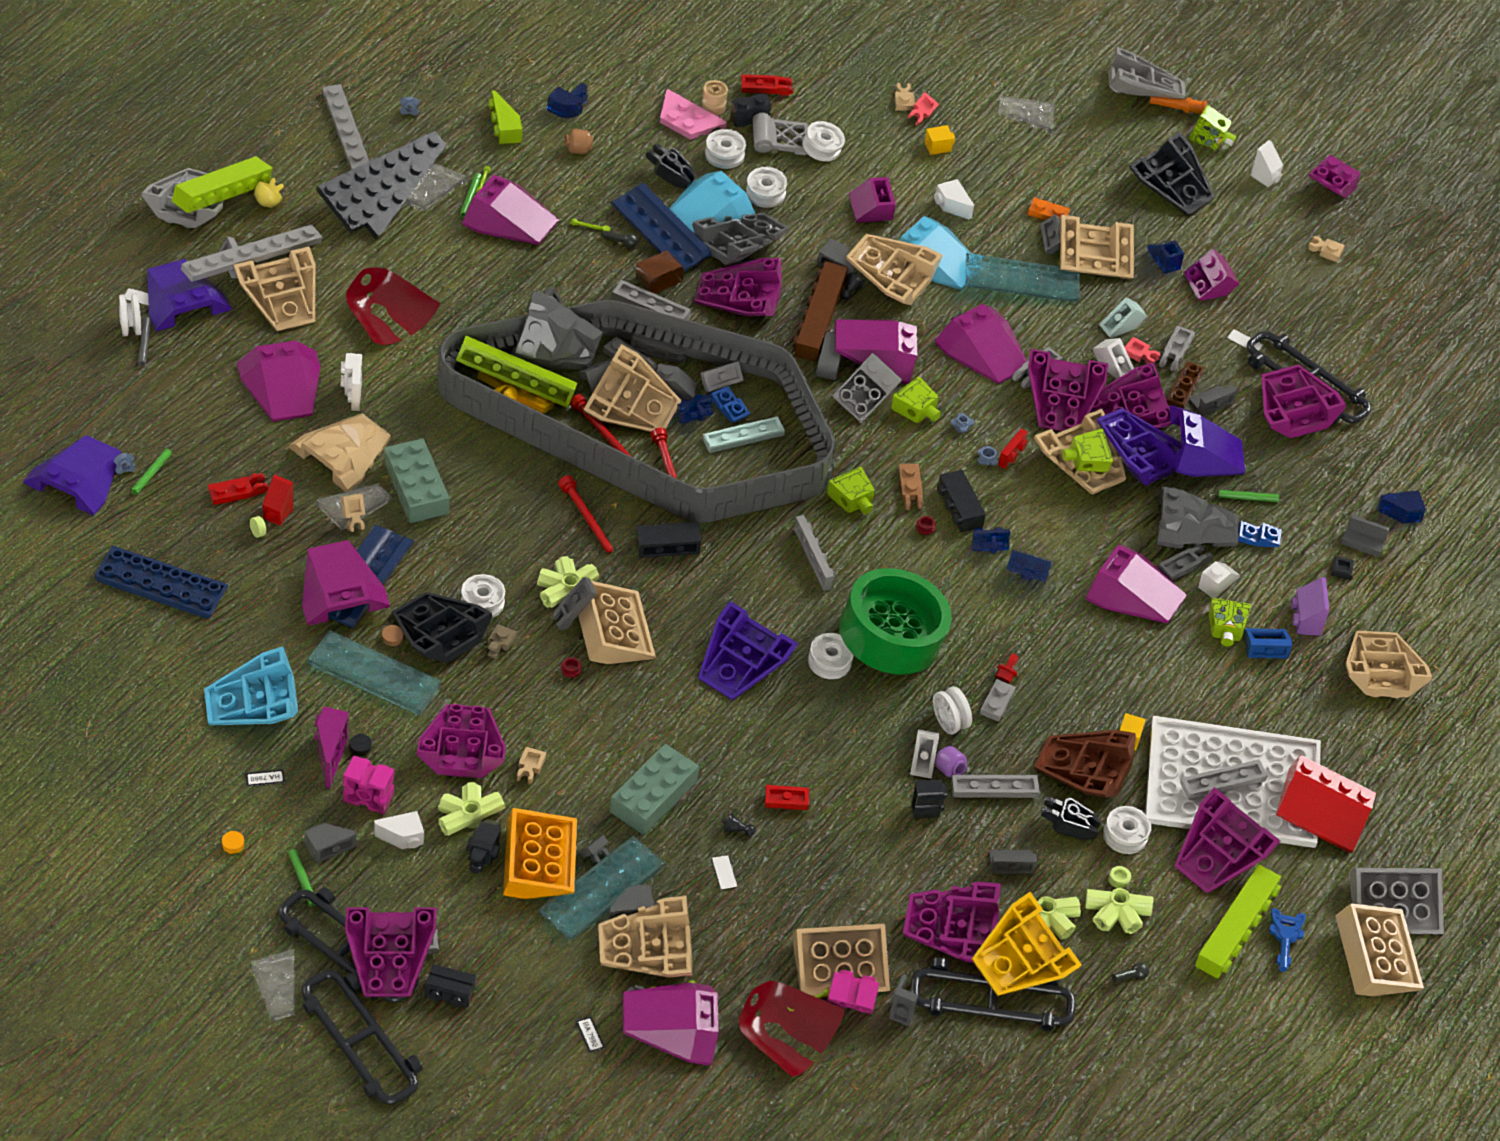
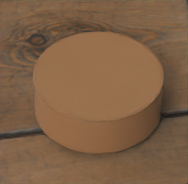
(392, 635)

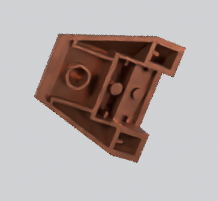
(1089, 761)

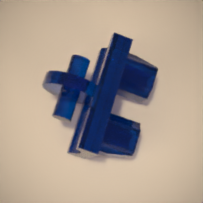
(695, 409)
(990, 539)

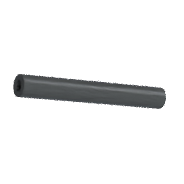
(144, 341)

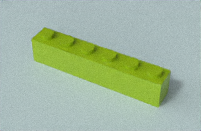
(221, 184)
(516, 371)
(1238, 922)

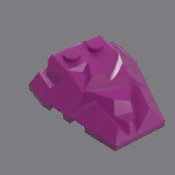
(954, 919)

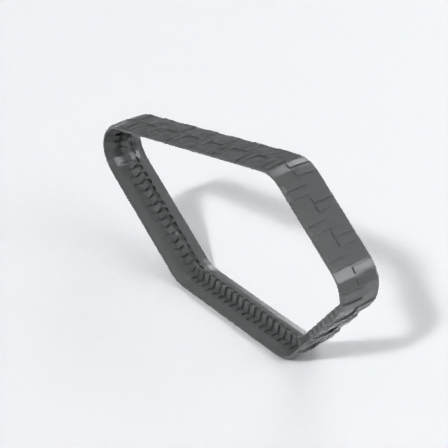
(622, 470)

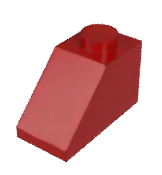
(278, 500)

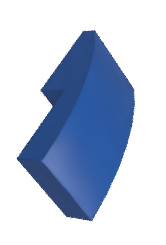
(729, 406)
(1259, 536)

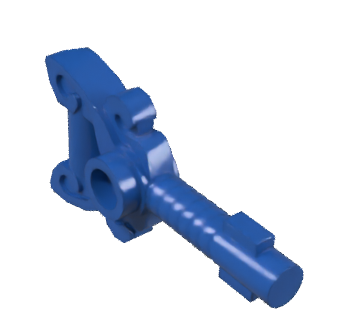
(1286, 934)

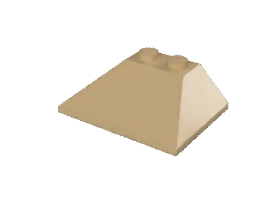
(1096, 248)

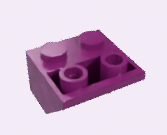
(1336, 176)
(873, 201)
(1211, 276)

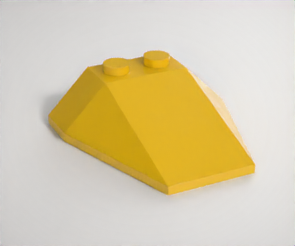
(1023, 951)

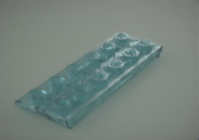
(1022, 278)
(601, 887)

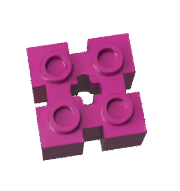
(368, 784)
(853, 992)

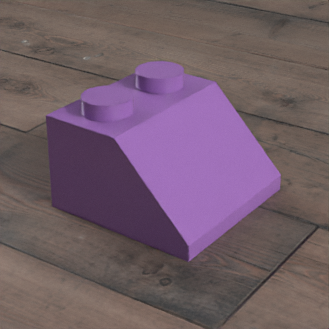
(1311, 608)

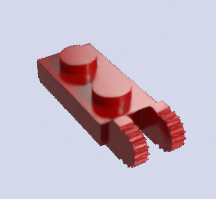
(766, 84)
(237, 489)

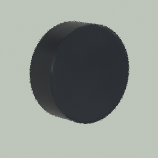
(360, 744)

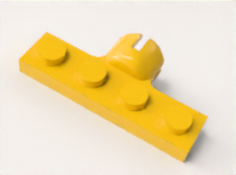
(516, 393)

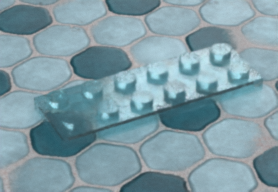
(374, 672)

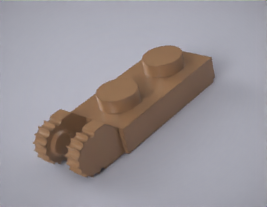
(910, 485)

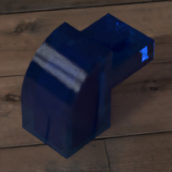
(567, 104)

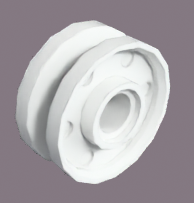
(823, 141)
(725, 149)
(766, 187)
(130, 314)
(484, 591)
(829, 656)
(952, 710)
(1127, 830)

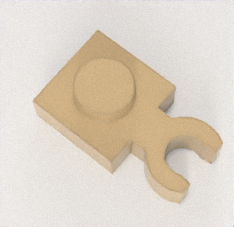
(904, 98)
(1329, 249)
(353, 508)
(530, 763)

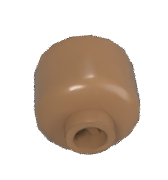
(579, 141)

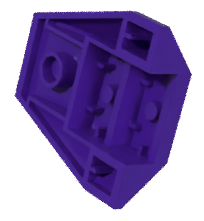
(173, 293)
(1140, 445)
(1205, 447)
(80, 470)
(742, 652)

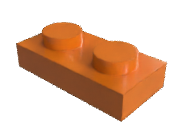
(1044, 209)

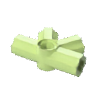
(563, 580)
(468, 810)
(1126, 911)
(1059, 913)

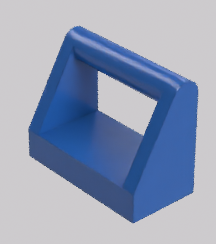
(1267, 647)

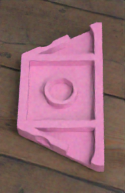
(688, 117)

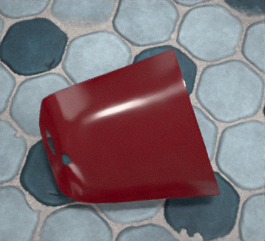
(402, 300)
(810, 1023)

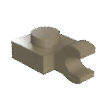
(500, 639)

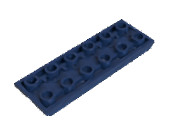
(661, 226)
(382, 553)
(160, 582)

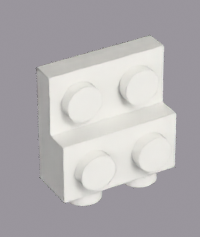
(352, 379)

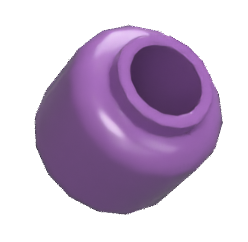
(951, 761)

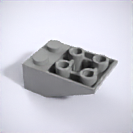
(867, 388)

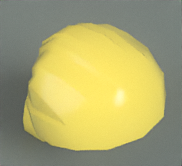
(268, 194)

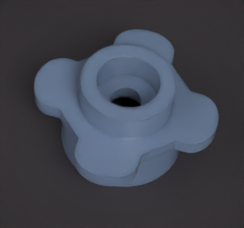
(413, 102)
(962, 423)
(987, 456)
(124, 458)

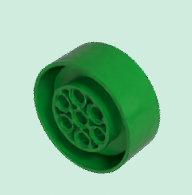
(895, 621)

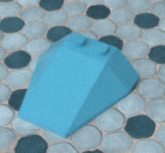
(714, 197)
(939, 238)
(254, 692)

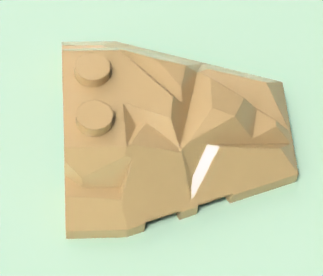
(345, 448)
(1093, 482)
(650, 940)

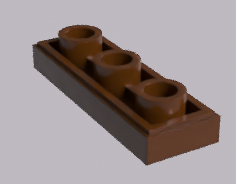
(1185, 385)

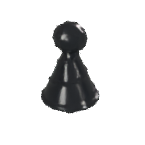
(853, 283)
(734, 824)

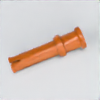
(1187, 104)

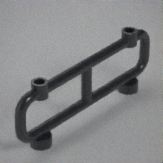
(1258, 359)
(323, 900)
(939, 970)
(349, 985)

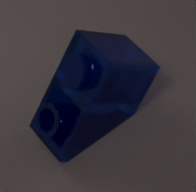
(1167, 255)
(1403, 506)

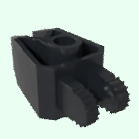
(671, 166)
(1071, 818)
(484, 845)

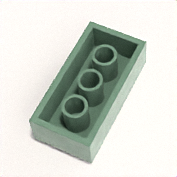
(416, 480)
(654, 789)

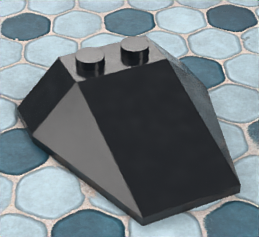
(1175, 175)
(442, 625)

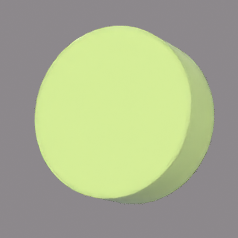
(258, 526)
(1119, 877)

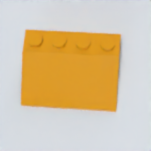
(539, 855)

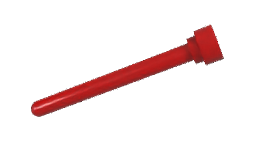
(578, 404)
(659, 437)
(568, 485)

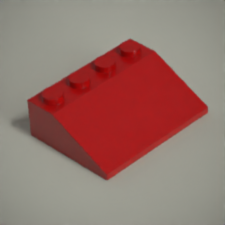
(1325, 803)

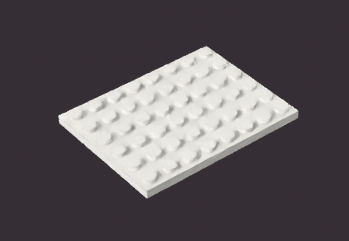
(1192, 748)

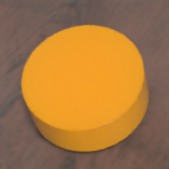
(233, 842)

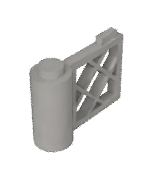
(767, 134)

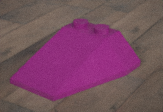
(887, 339)
(983, 343)
(282, 378)
(1299, 402)
(1222, 843)

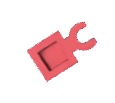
(923, 108)
(1139, 350)

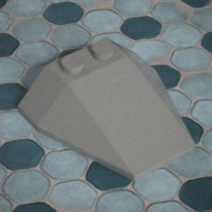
(1139, 77)
(159, 198)

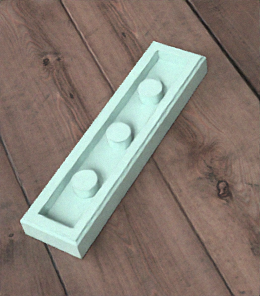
(743, 434)

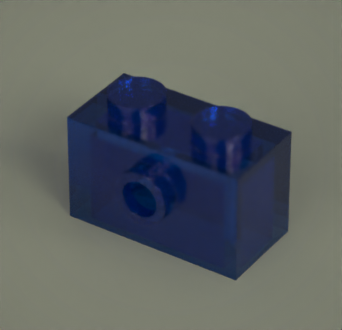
(1029, 565)

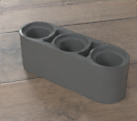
(829, 359)

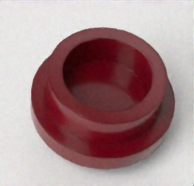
(925, 525)
(571, 667)

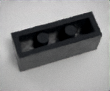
(961, 501)
(668, 539)

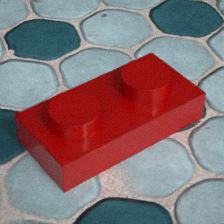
(1012, 449)
(786, 797)

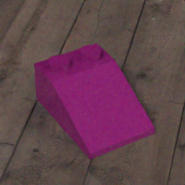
(331, 739)

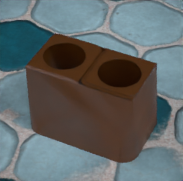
(657, 272)

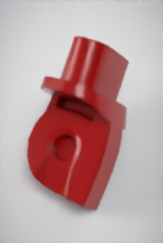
(1007, 672)

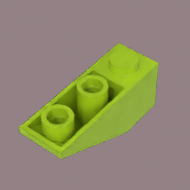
(506, 120)

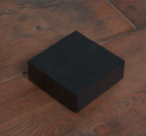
(1342, 568)

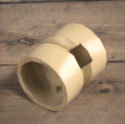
(714, 97)

